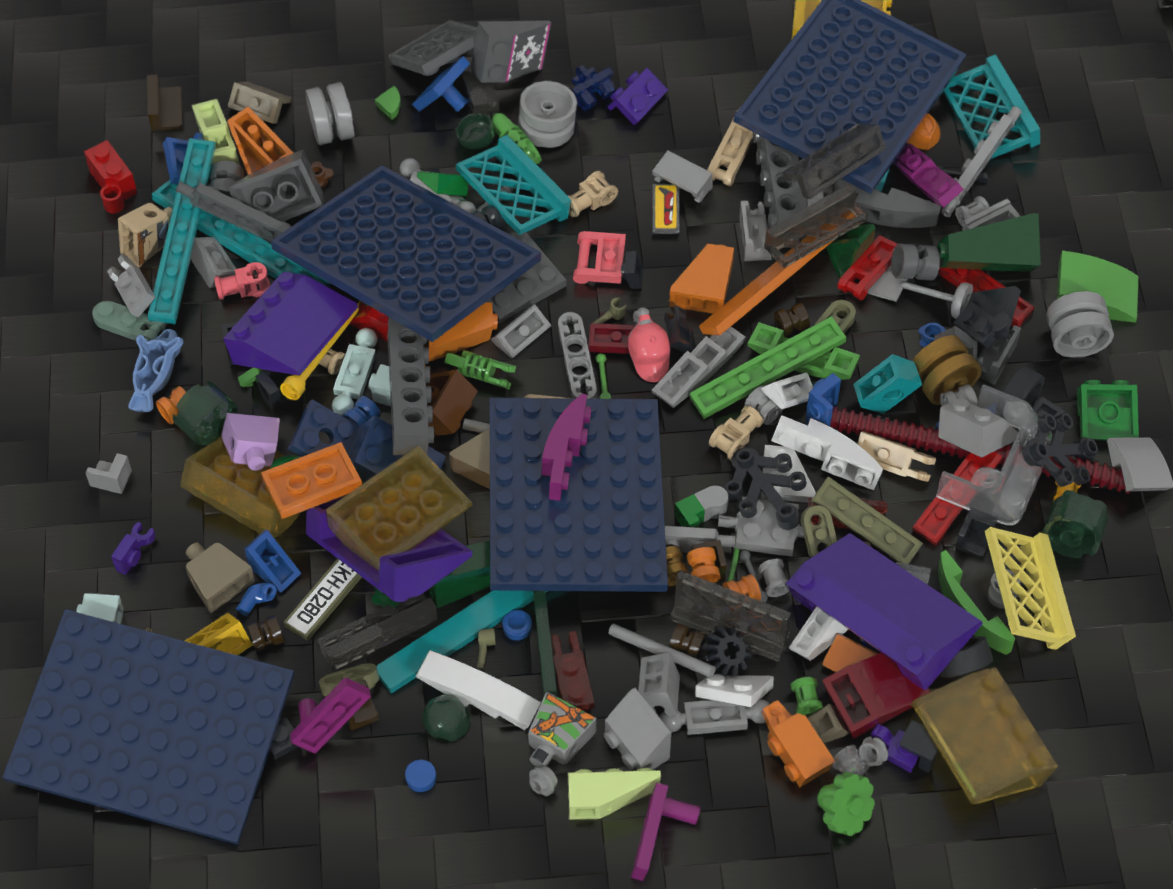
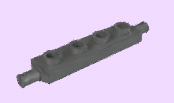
(233, 211)

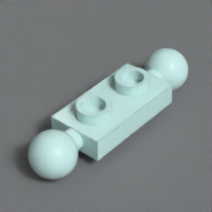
(354, 371)

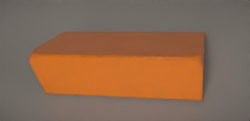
(845, 653)

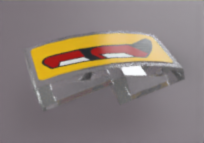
(665, 209)

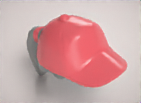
(649, 347)

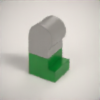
(701, 506)

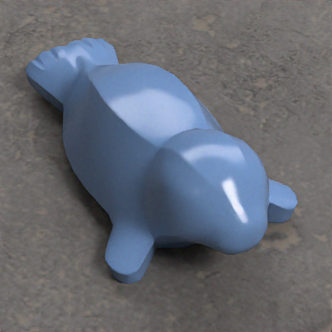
(153, 368)

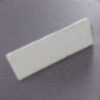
(789, 390)

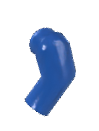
(255, 595)

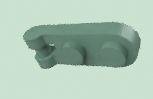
(120, 321)

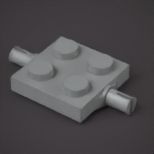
(762, 531)

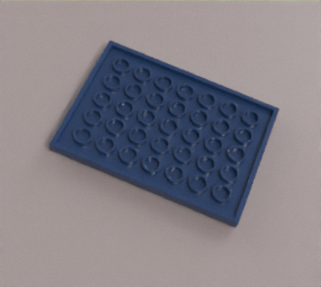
(849, 70)
(406, 252)
(609, 520)
(150, 726)

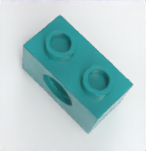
(887, 384)

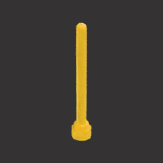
(294, 385)

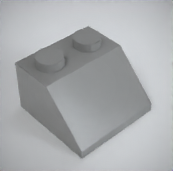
(974, 428)
(638, 733)

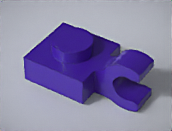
(129, 551)
(895, 754)

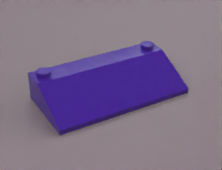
(399, 574)
(885, 607)

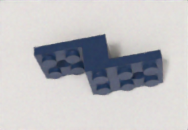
(366, 445)

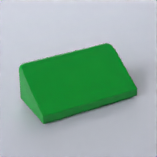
(444, 183)

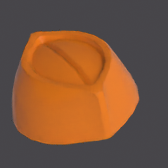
(926, 134)

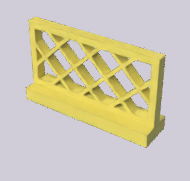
(1041, 581)

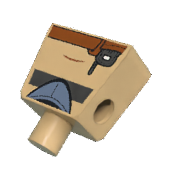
(143, 232)

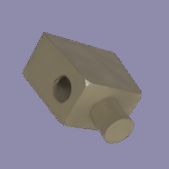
(217, 574)

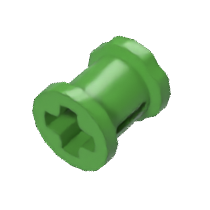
(806, 696)

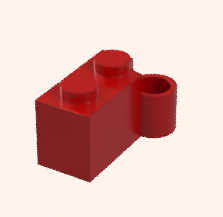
(111, 175)

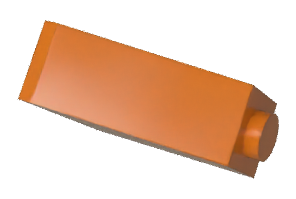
(704, 281)
(467, 333)

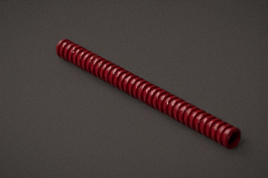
(928, 439)

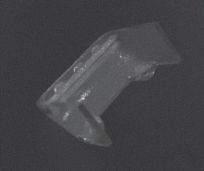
(997, 492)

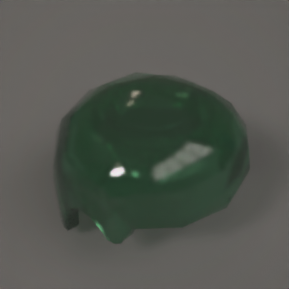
(475, 131)
(446, 717)

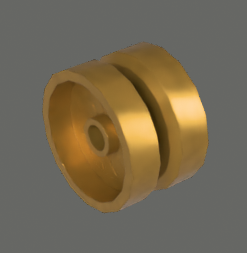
(945, 367)

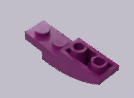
(927, 176)
(565, 443)

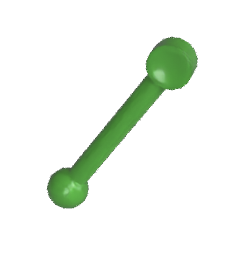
(601, 358)
(733, 564)

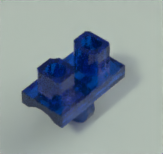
(589, 83)

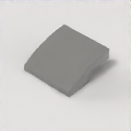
(1140, 463)

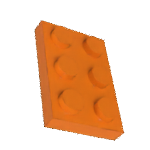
(311, 480)

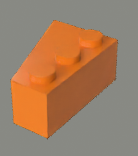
(255, 141)

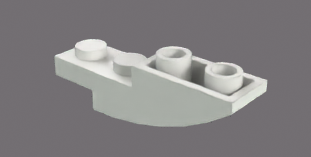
(838, 452)

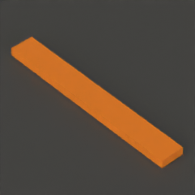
(760, 288)

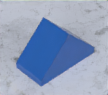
(271, 561)

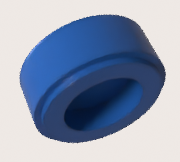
(517, 624)
(420, 775)

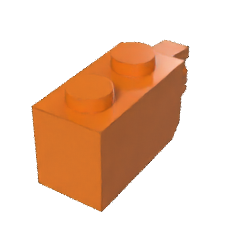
(796, 744)

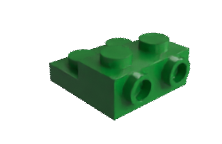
(1108, 410)

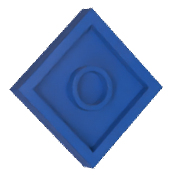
(443, 86)

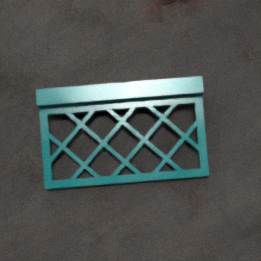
(1007, 95)
(529, 178)

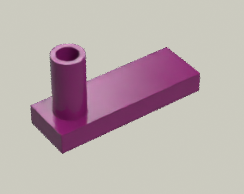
(323, 721)
(658, 806)

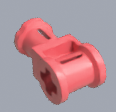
(244, 282)

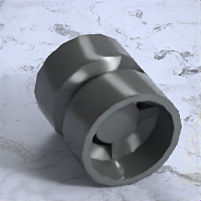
(224, 174)
(912, 261)

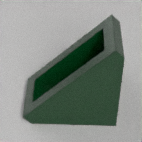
(850, 247)

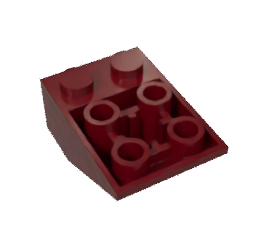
(871, 693)

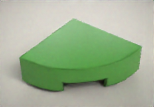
(389, 102)
(249, 377)

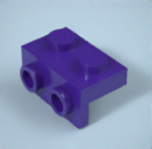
(638, 96)

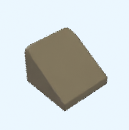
(828, 724)

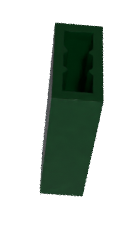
(995, 246)
(466, 579)

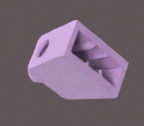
(251, 439)

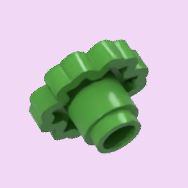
(847, 803)

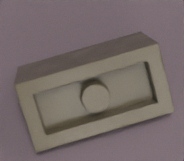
(260, 100)

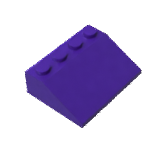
(288, 325)

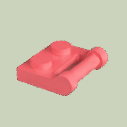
(608, 258)

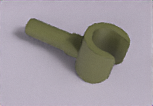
(614, 312)
(486, 638)

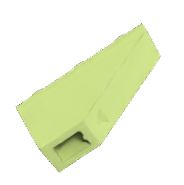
(602, 793)

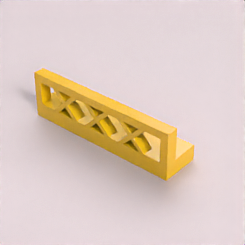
(223, 635)

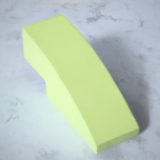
(215, 128)

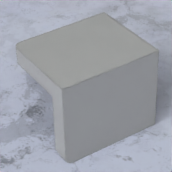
(110, 475)

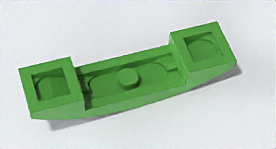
(838, 361)
(994, 630)

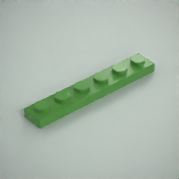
(767, 367)

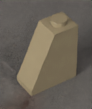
(473, 459)

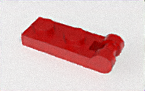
(868, 268)

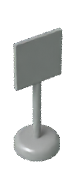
(890, 288)

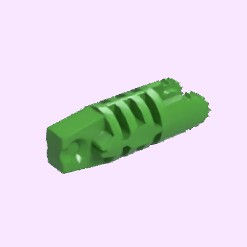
(506, 127)
(480, 367)

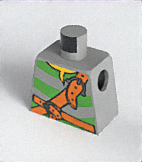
(559, 731)

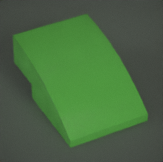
(1114, 283)

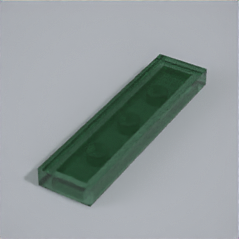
(544, 642)

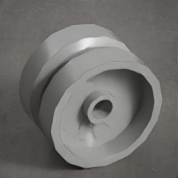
(334, 113)
(547, 113)
(1079, 324)

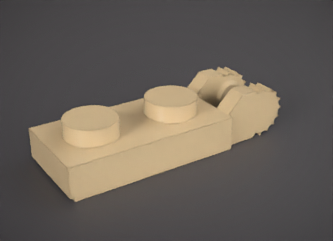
(895, 456)

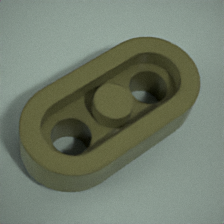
(840, 308)
(818, 533)
(357, 673)

